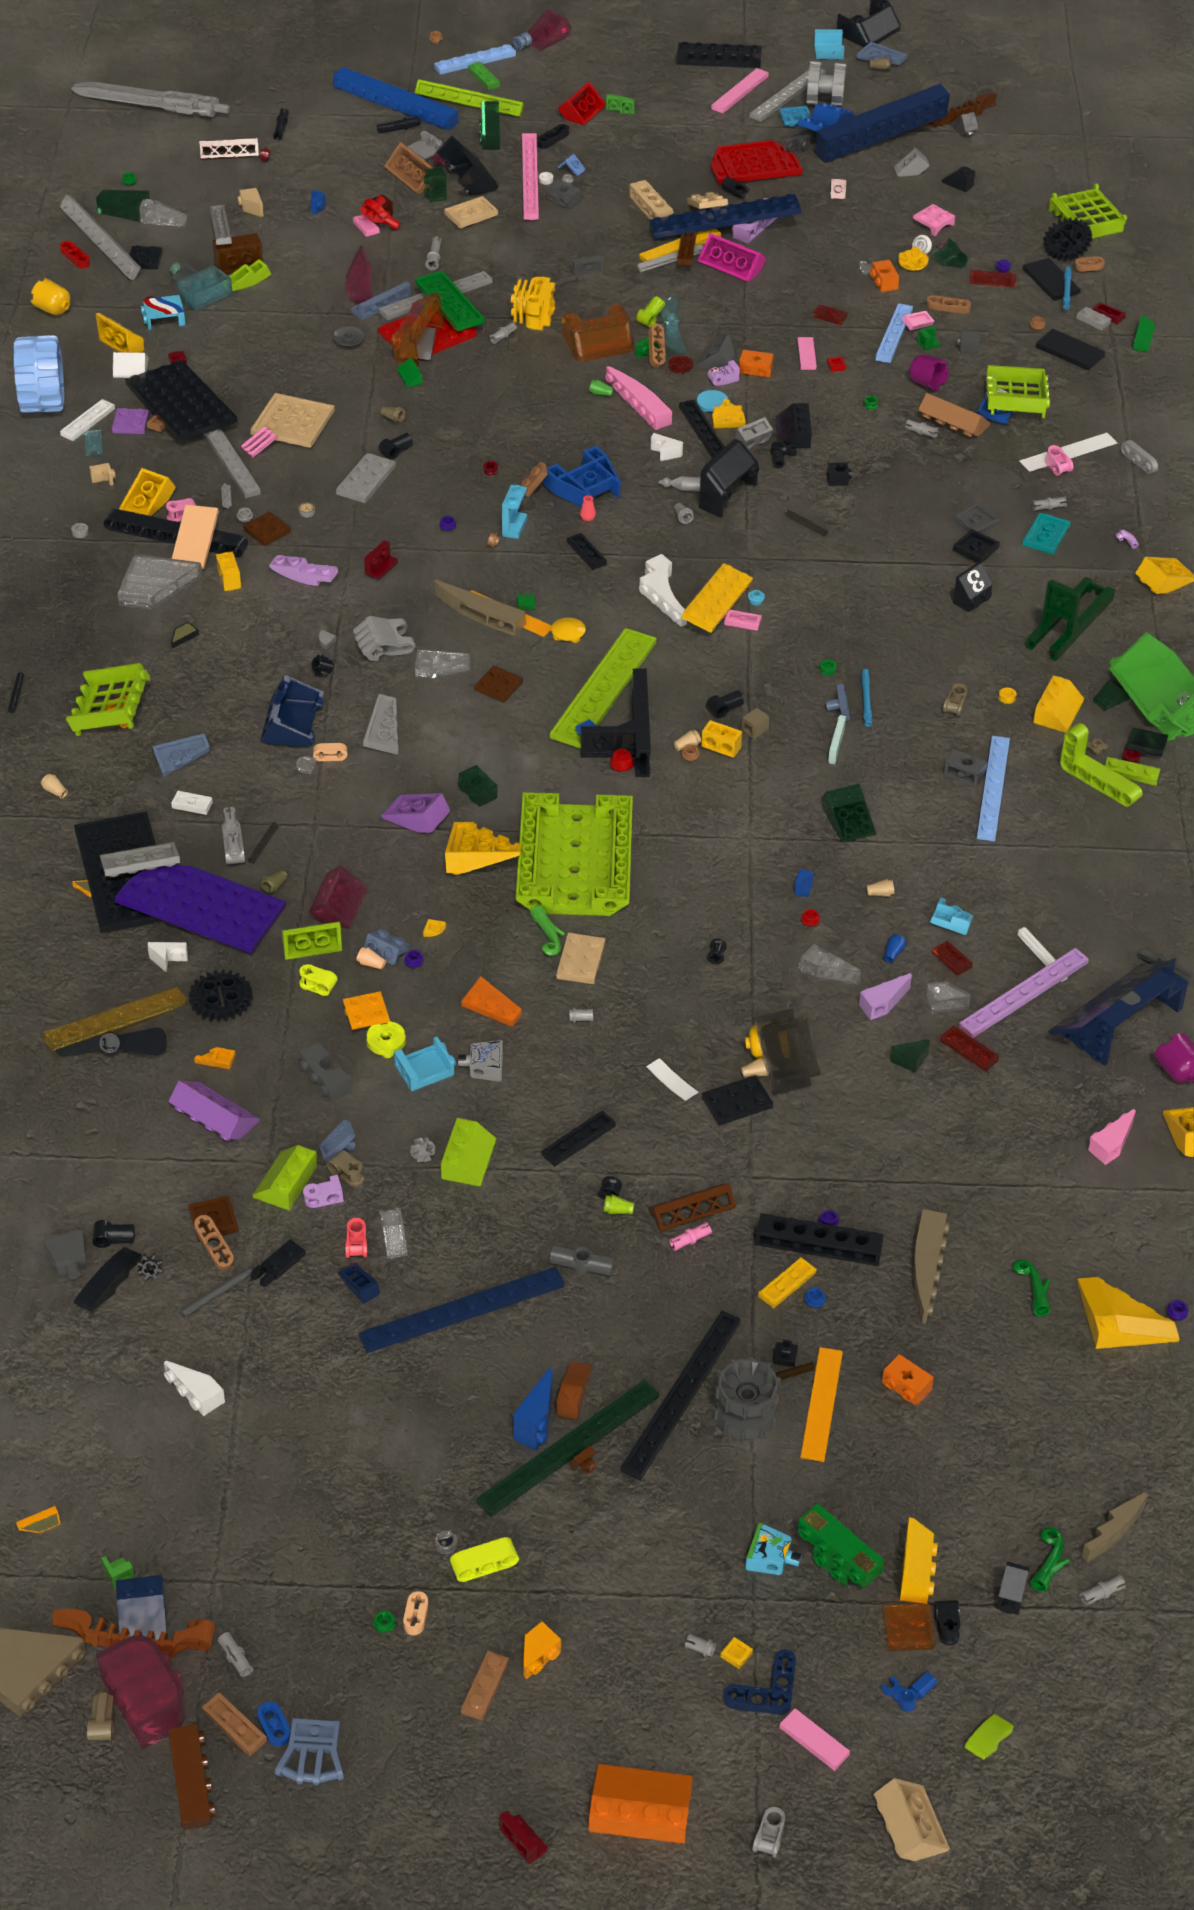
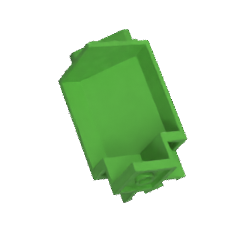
(1153, 680)

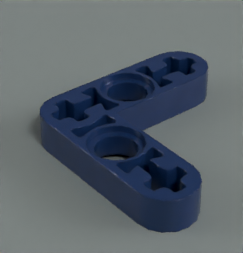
(776, 1693)

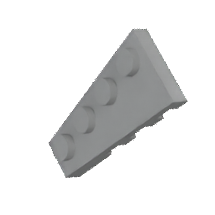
(383, 726)

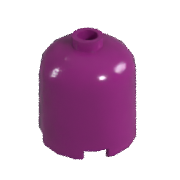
(929, 371)
(1177, 1058)

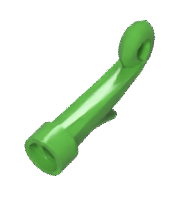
(550, 929)

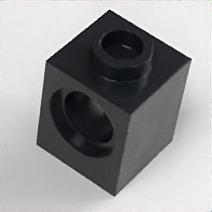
(838, 474)

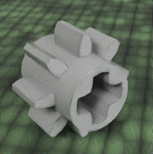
(422, 1149)

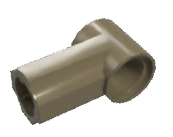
(101, 1724)

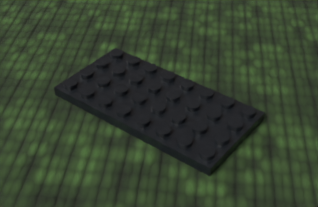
(181, 400)
(109, 837)

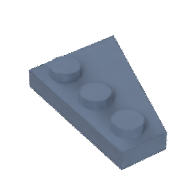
(875, 51)
(179, 753)

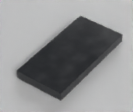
(1050, 278)
(1070, 349)

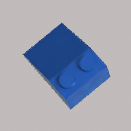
(533, 1415)

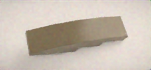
(1117, 1524)

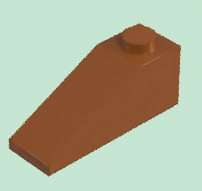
(573, 1390)

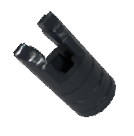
(734, 187)

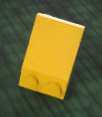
(148, 493)
(1164, 574)
(1182, 1128)

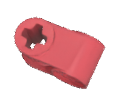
(356, 1241)

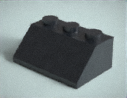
(794, 425)

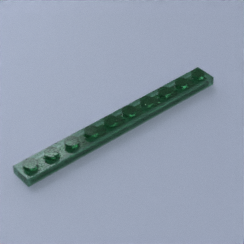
(567, 1448)

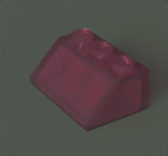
(338, 898)

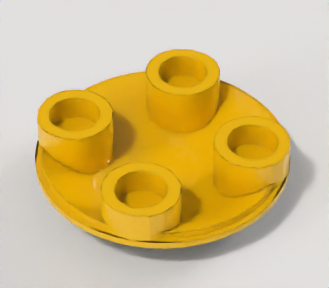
(913, 259)
(568, 629)

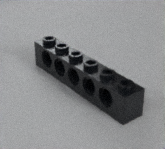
(714, 59)
(819, 1239)

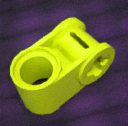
(317, 981)

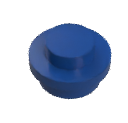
(815, 1297)

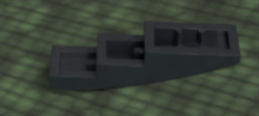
(106, 1279)

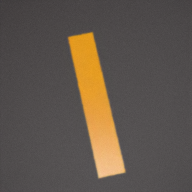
(821, 1404)

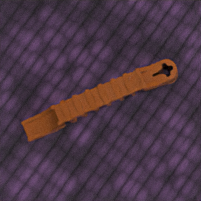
(196, 1636)

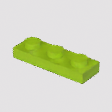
(1134, 771)

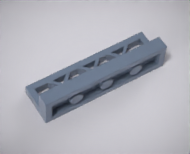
(391, 296)

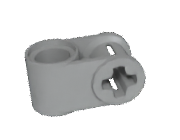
(769, 1836)

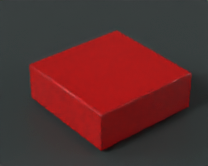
(836, 364)

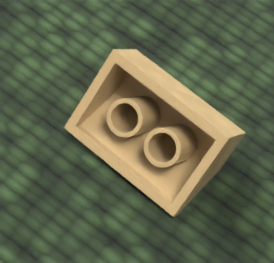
(910, 1820)

